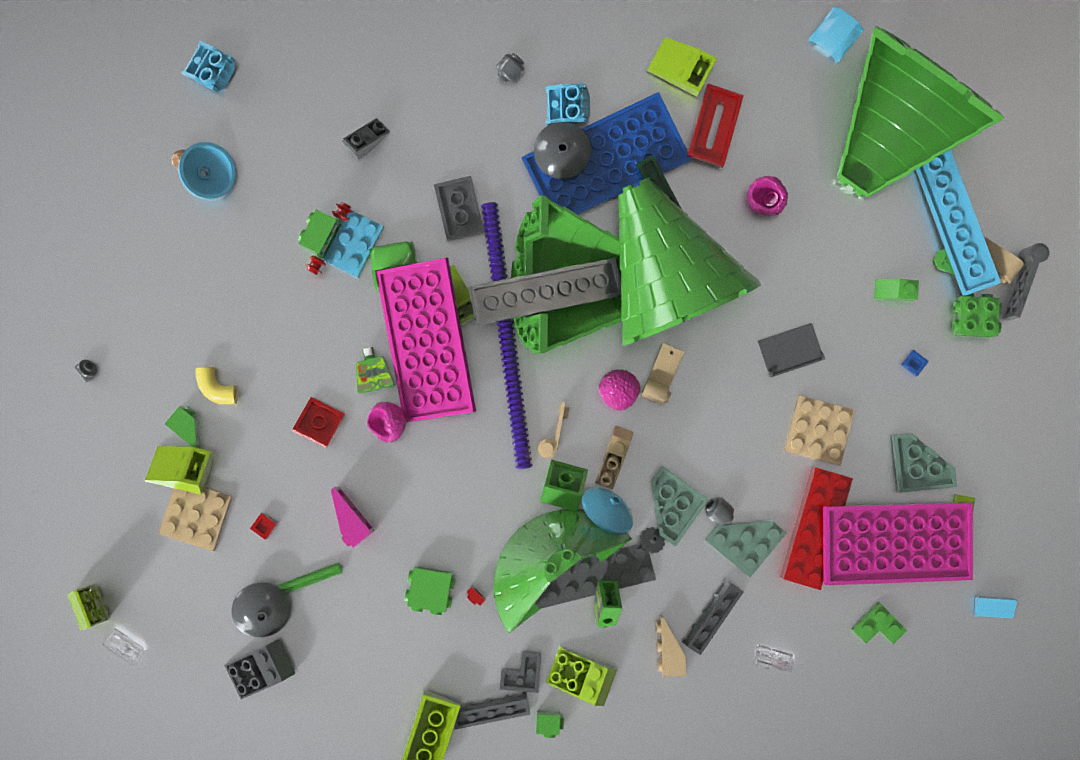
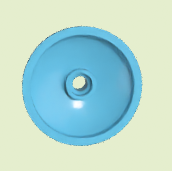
(214, 162)
(607, 510)

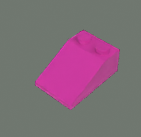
(351, 522)

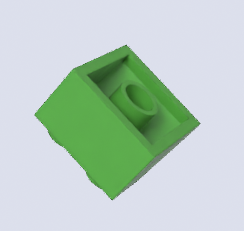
(564, 485)

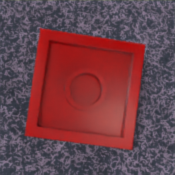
(318, 422)

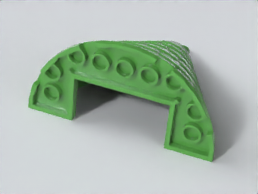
(906, 115)
(557, 239)
(669, 265)
(541, 554)

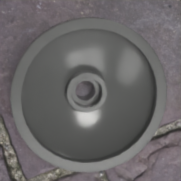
(562, 163)
(256, 600)

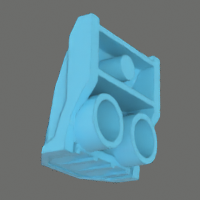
(837, 33)
(210, 67)
(568, 103)

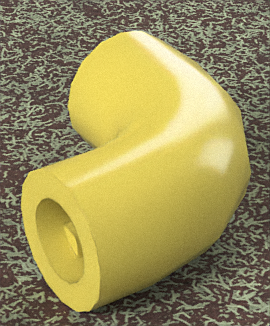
(212, 389)

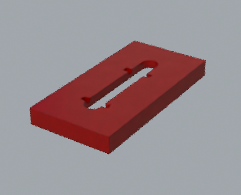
(732, 104)

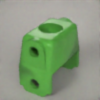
(391, 256)

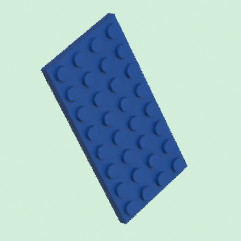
(616, 148)

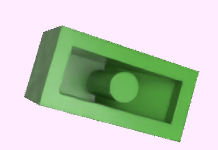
(896, 289)
(185, 425)

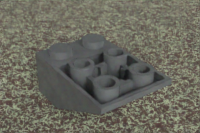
(260, 669)

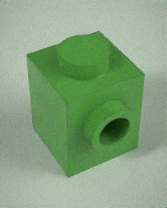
(549, 724)

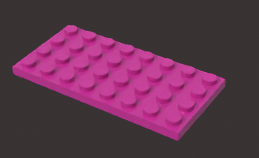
(426, 340)
(897, 543)

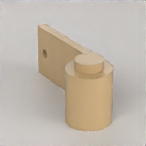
(1006, 263)
(662, 374)
(548, 447)

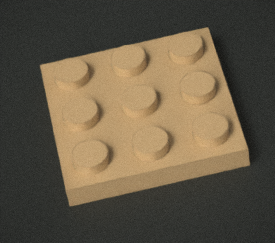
(819, 430)
(196, 517)

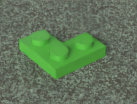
(879, 620)

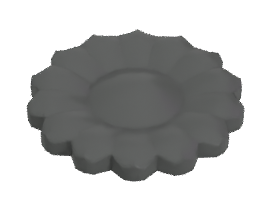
(651, 540)

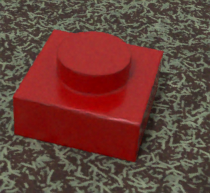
(263, 526)
(475, 596)

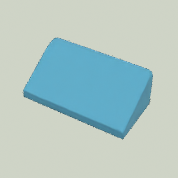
(995, 607)

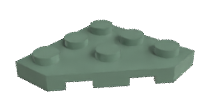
(920, 466)
(675, 504)
(746, 543)

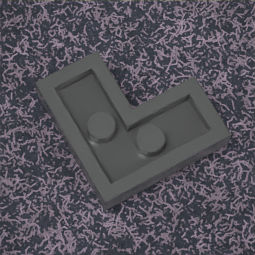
(525, 680)

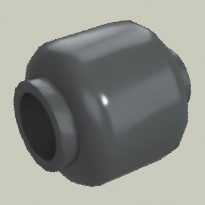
(510, 67)
(719, 511)

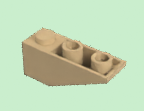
(614, 457)
(672, 657)

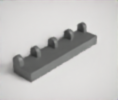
(713, 617)
(492, 711)

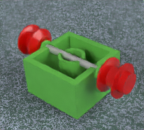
(321, 233)

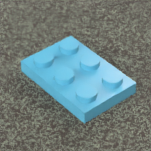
(352, 243)

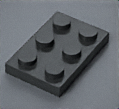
(459, 208)

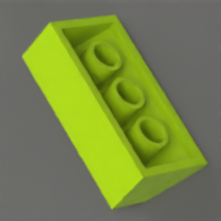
(431, 728)

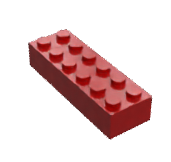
(805, 552)

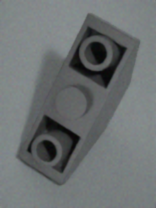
(365, 138)

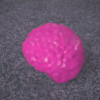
(767, 196)
(619, 389)
(386, 421)

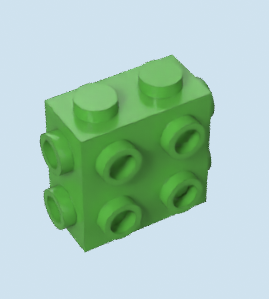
(977, 316)
(429, 590)

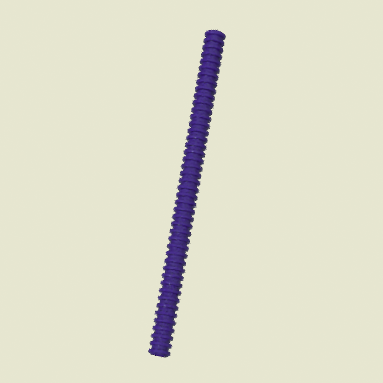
(507, 341)

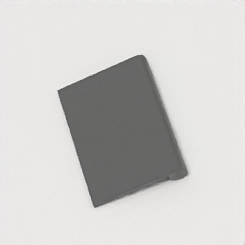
(791, 350)

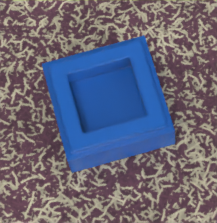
(914, 363)

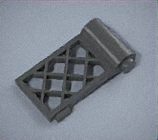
(1031, 258)

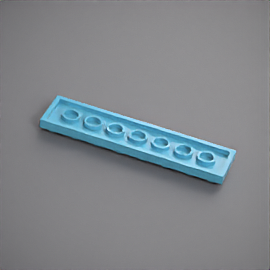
(957, 224)

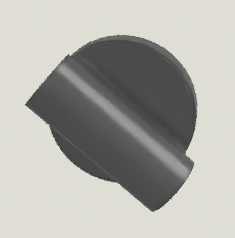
(86, 369)

